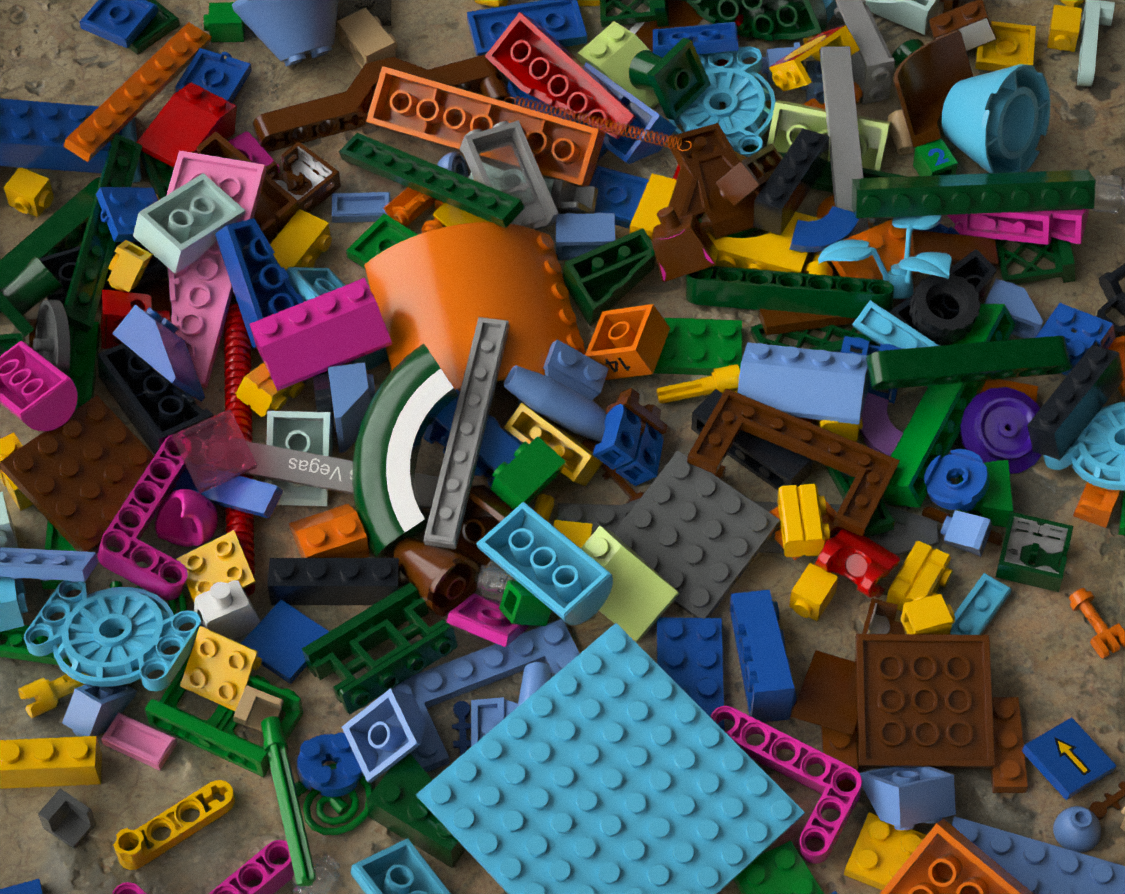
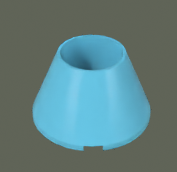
(999, 117)

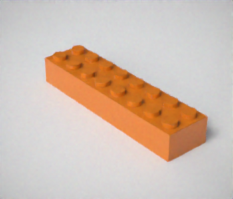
(448, 113)

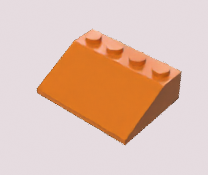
(951, 865)

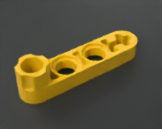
(172, 819)

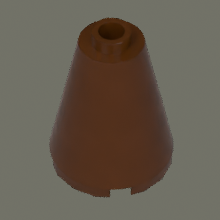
(437, 573)

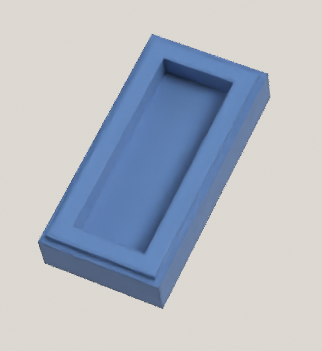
(359, 206)

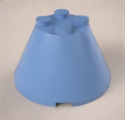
(291, 26)

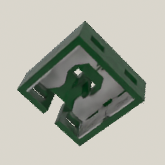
(1037, 542)

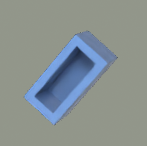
(583, 233)

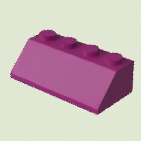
(320, 334)

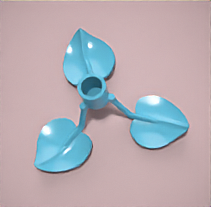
(900, 274)

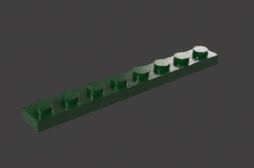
(432, 180)
(97, 242)

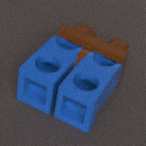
(632, 438)

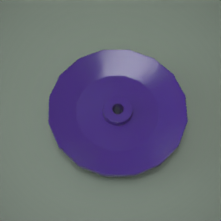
(985, 425)

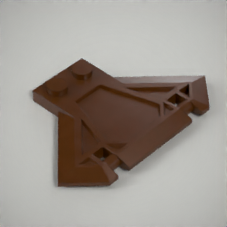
(696, 182)

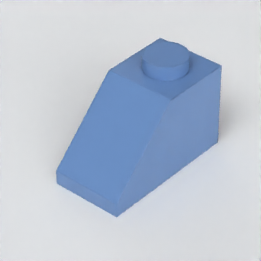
(1020, 306)
(967, 532)
(96, 707)

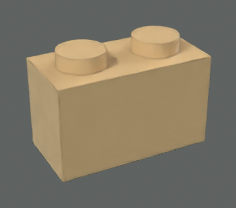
(365, 37)

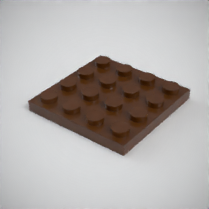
(81, 472)
(924, 701)

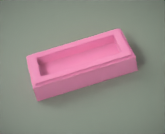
(139, 741)

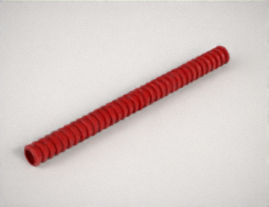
(236, 367)

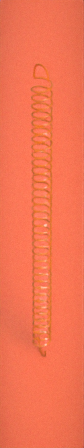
(592, 119)

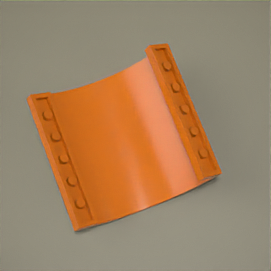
(452, 275)

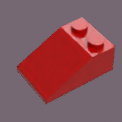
(187, 122)

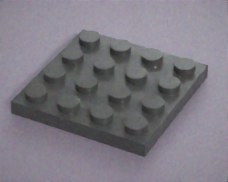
(696, 533)

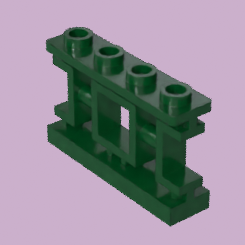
(371, 629)

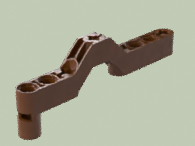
(349, 109)

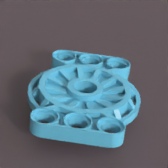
(743, 96)
(1099, 450)
(94, 640)

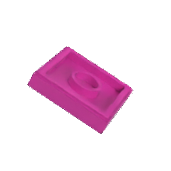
(485, 620)

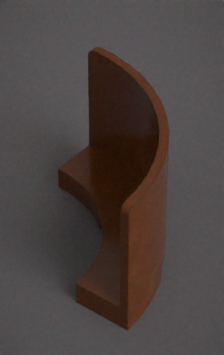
(925, 82)

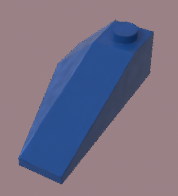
(630, 149)

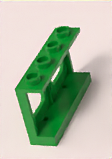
(217, 732)

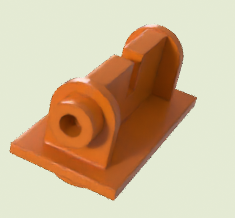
(408, 206)

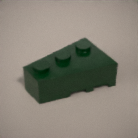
(608, 273)
(400, 811)

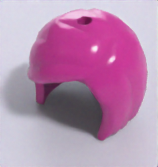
(186, 519)

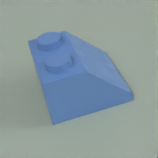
(351, 396)
(385, 732)
(910, 795)

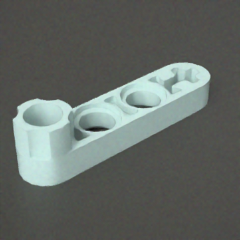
(1094, 14)

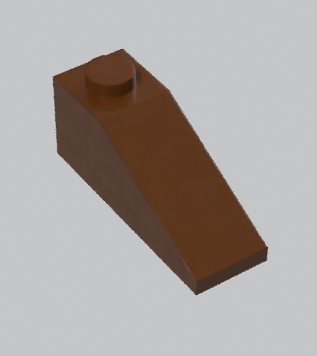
(749, 175)

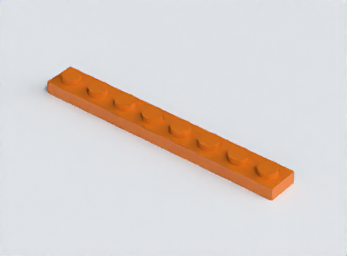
(136, 92)

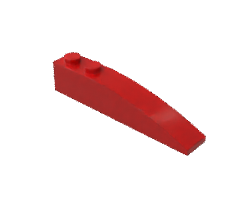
(554, 75)

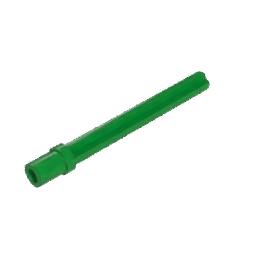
(288, 801)

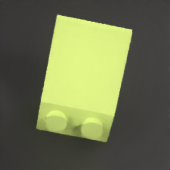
(612, 55)
(637, 589)

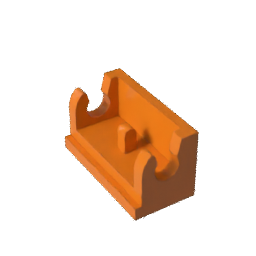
(1096, 504)

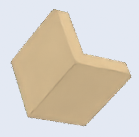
(255, 707)

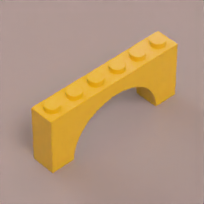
(760, 252)

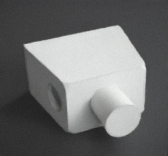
(226, 610)

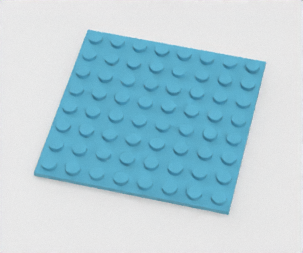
(610, 787)

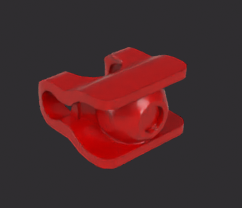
(858, 561)

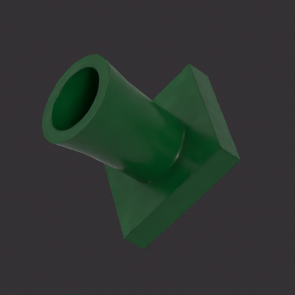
(674, 78)
(25, 292)

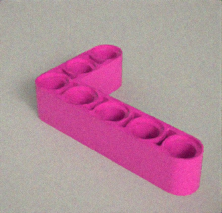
(141, 514)
(796, 769)
(257, 868)

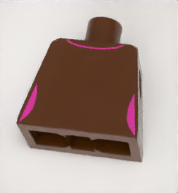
(681, 245)

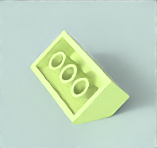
(791, 117)

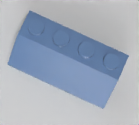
(806, 381)

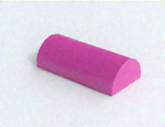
(35, 389)

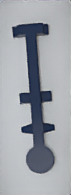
(461, 711)

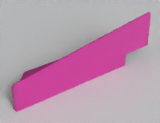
(1025, 226)

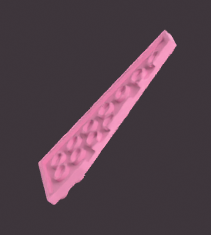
(203, 289)

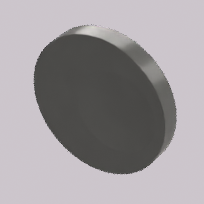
(53, 334)

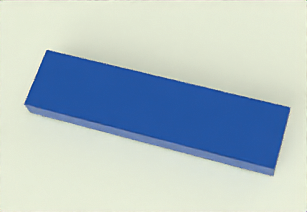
(239, 494)

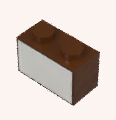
(970, 20)

